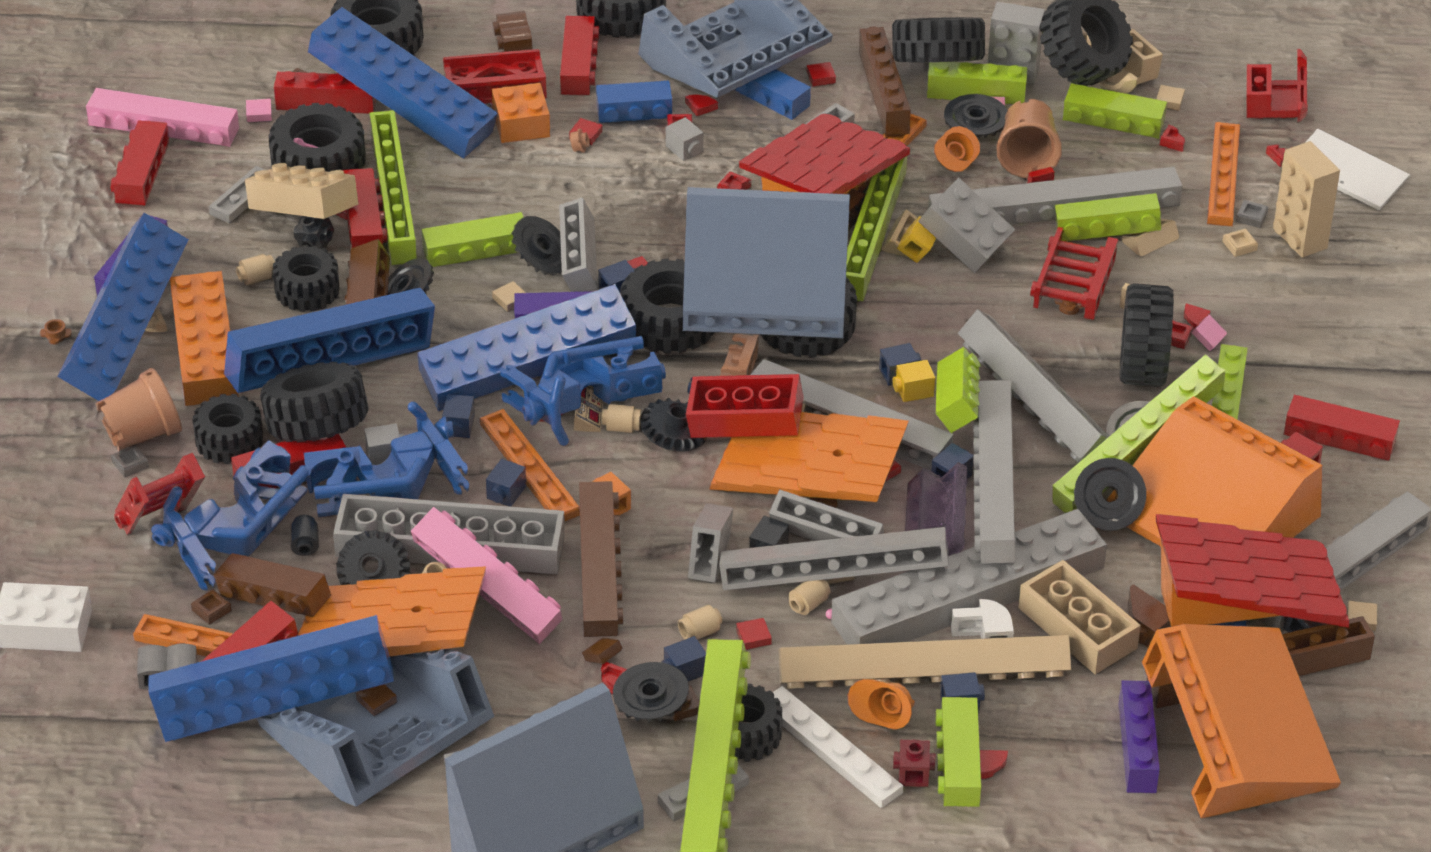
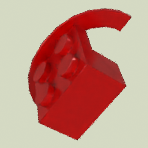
(1277, 97)

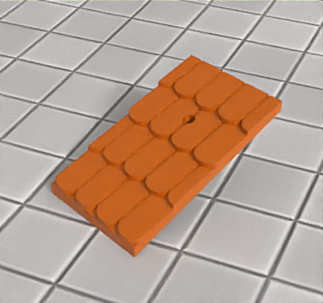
(828, 459)
(413, 611)

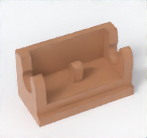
(741, 359)

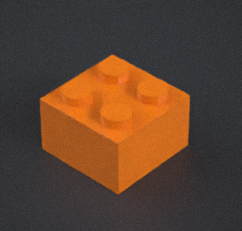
(521, 113)

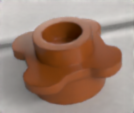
(1067, 307)
(55, 331)

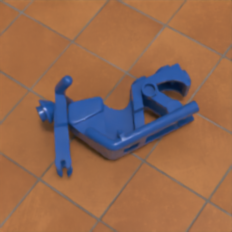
(572, 370)
(397, 477)
(237, 527)

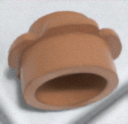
(579, 140)

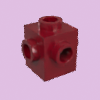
(914, 762)

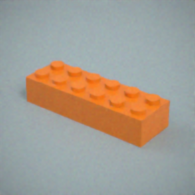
(201, 335)

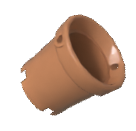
(1028, 139)
(139, 412)

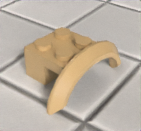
(1141, 67)

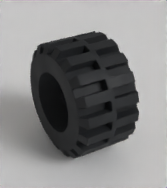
(306, 278)
(227, 427)
(765, 727)

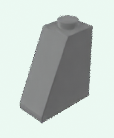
(709, 538)

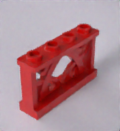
(490, 71)

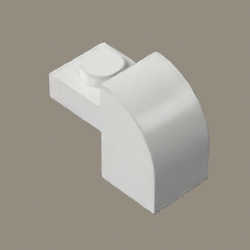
(988, 620)

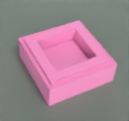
(258, 110)
(1209, 332)

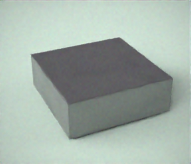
(1252, 214)
(129, 461)

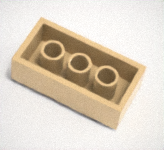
(301, 191)
(1306, 199)
(1072, 606)

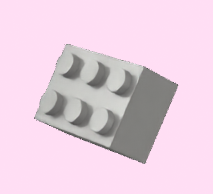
(1016, 37)
(966, 225)

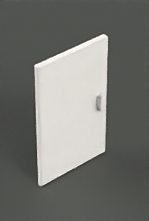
(1360, 173)

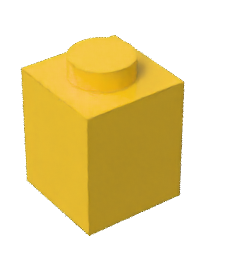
(916, 241)
(914, 381)

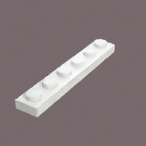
(837, 750)

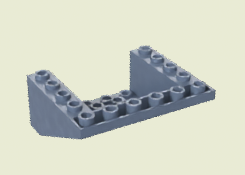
(730, 43)
(765, 262)
(364, 753)
(546, 783)

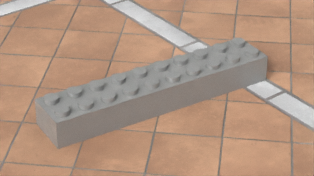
(924, 598)

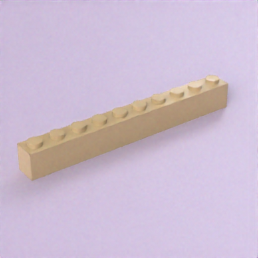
(924, 659)

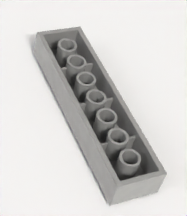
(521, 536)

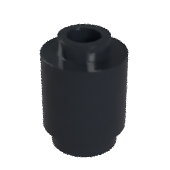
(304, 535)

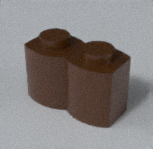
(512, 32)

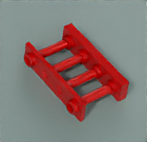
(1094, 285)
(145, 499)

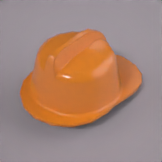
(957, 149)
(881, 703)

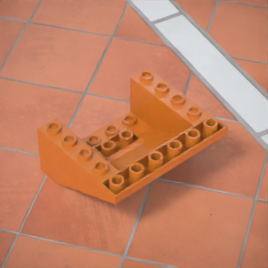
(1225, 474)
(1243, 715)

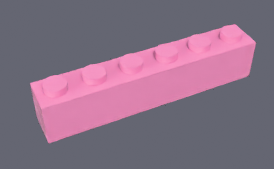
(184, 119)
(501, 585)

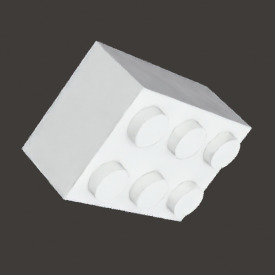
(44, 616)

